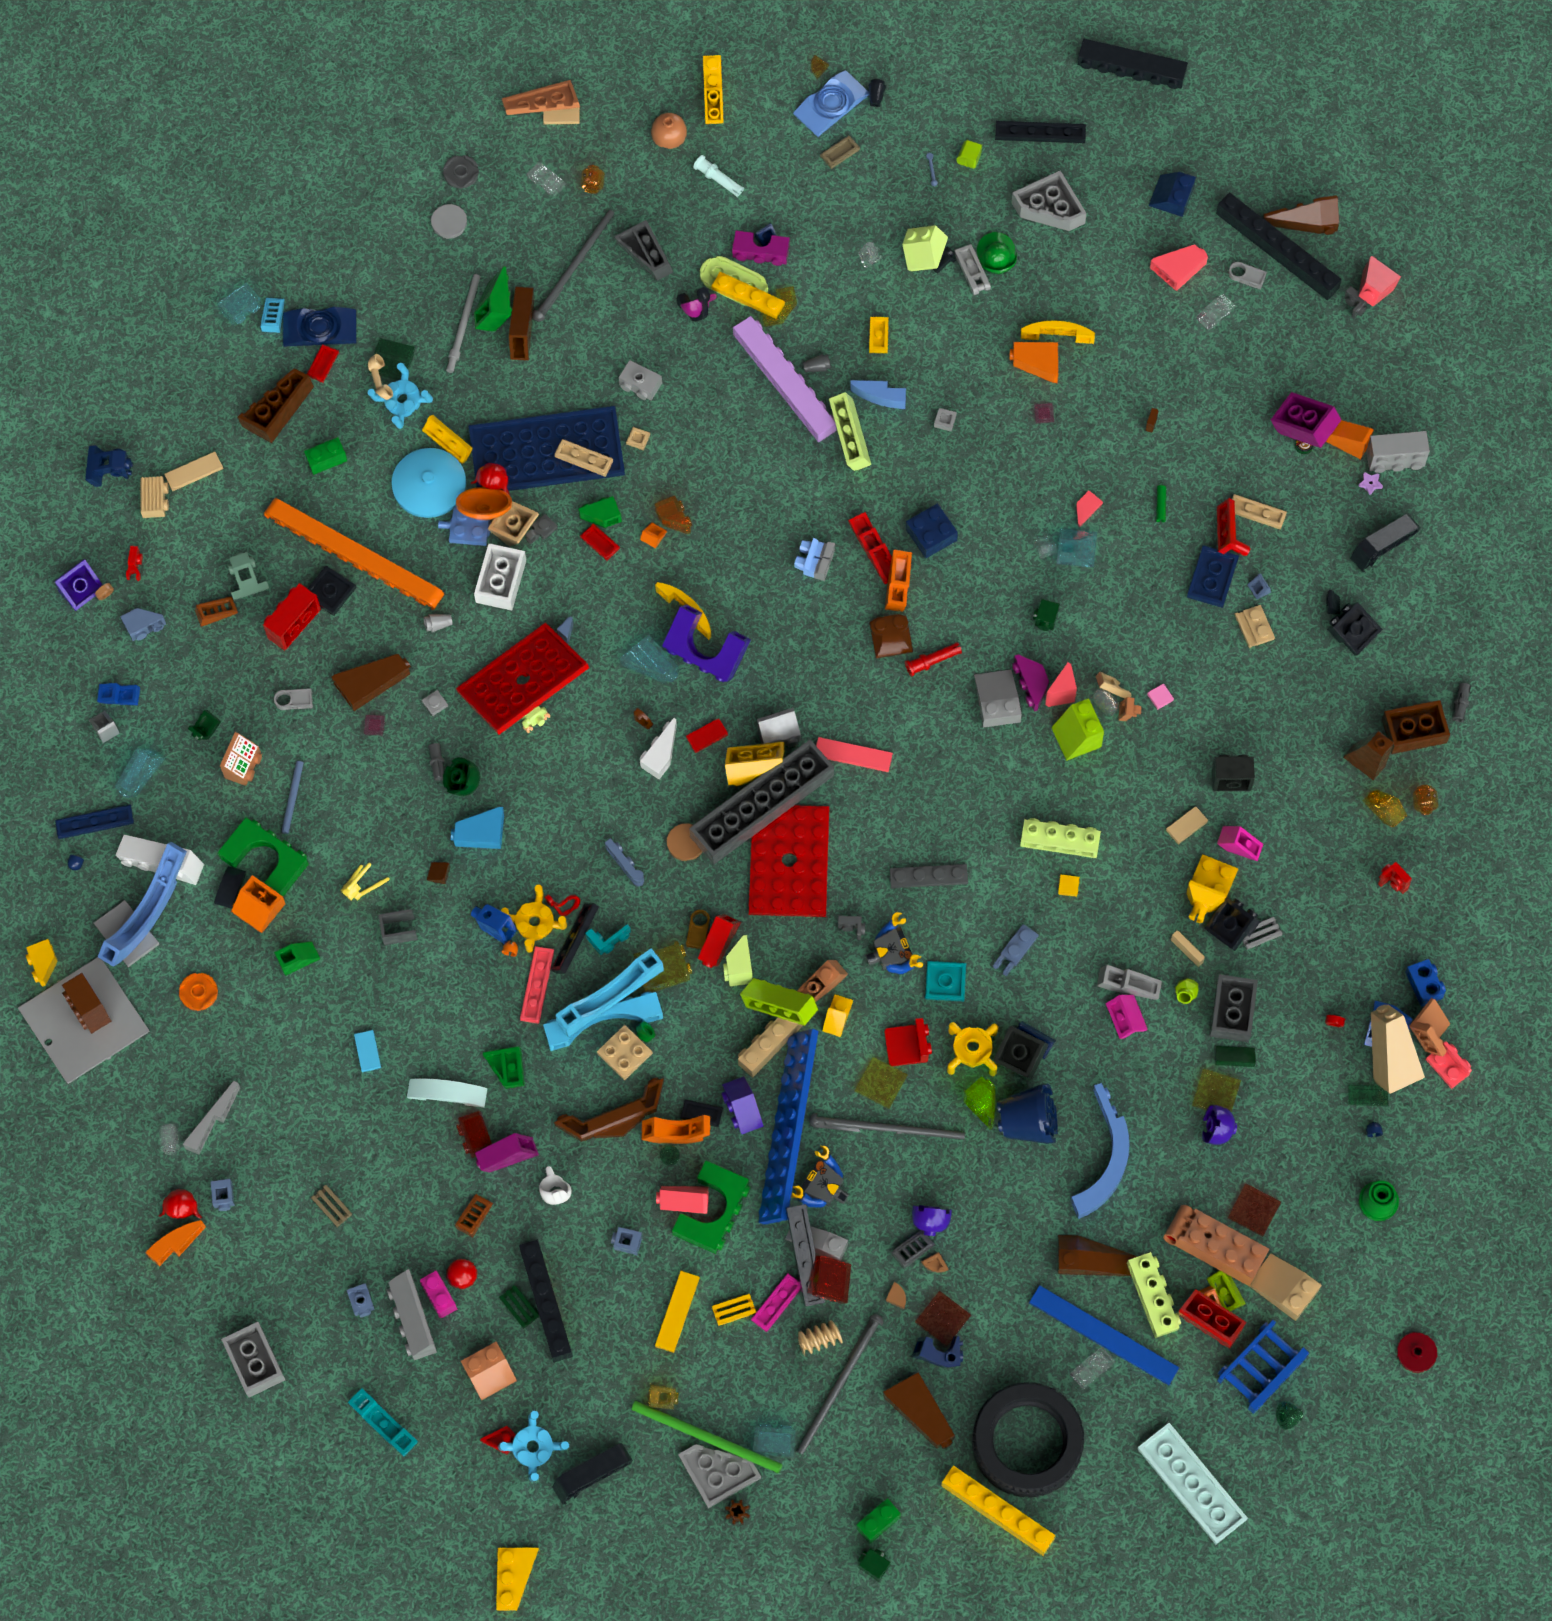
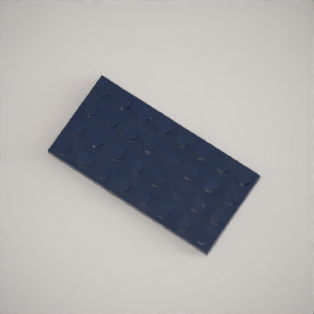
(529, 446)

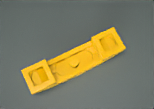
(1082, 334)
(669, 593)

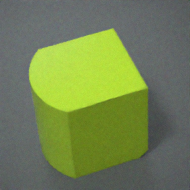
(969, 154)

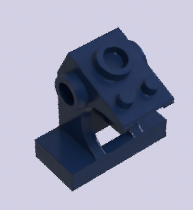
(118, 465)
(926, 1351)

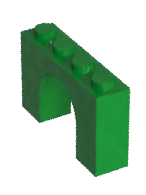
(251, 835)
(711, 1235)

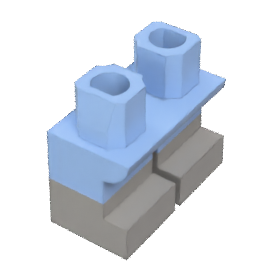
(817, 560)

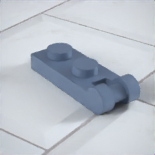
(625, 863)

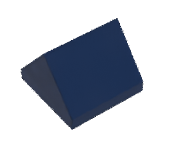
(764, 235)

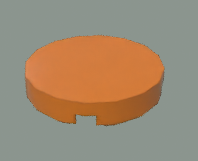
(198, 991)

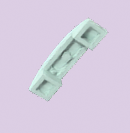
(447, 1091)

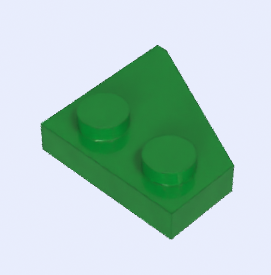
(507, 1066)

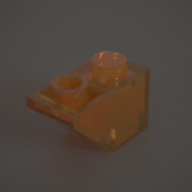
(672, 516)

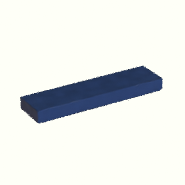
(94, 821)

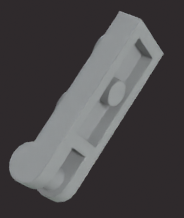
(972, 269)

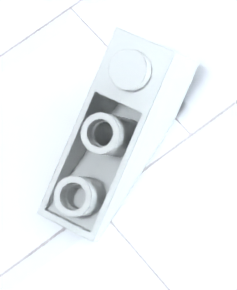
(659, 756)

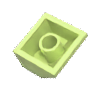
(924, 247)
(738, 965)

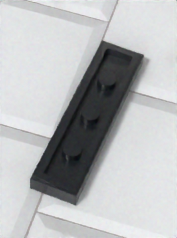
(574, 938)

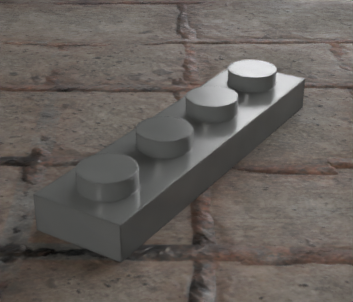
(928, 876)

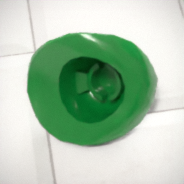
(996, 253)

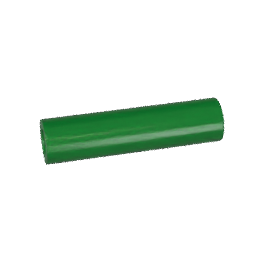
(1161, 503)

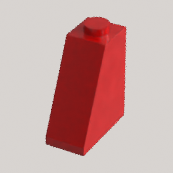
(718, 940)

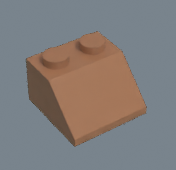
(488, 1370)

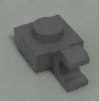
(541, 528)

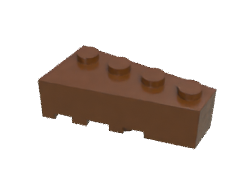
(277, 406)

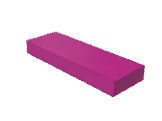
(776, 1302)

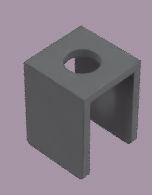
(397, 917)

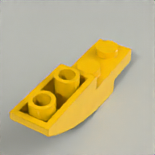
(713, 89)

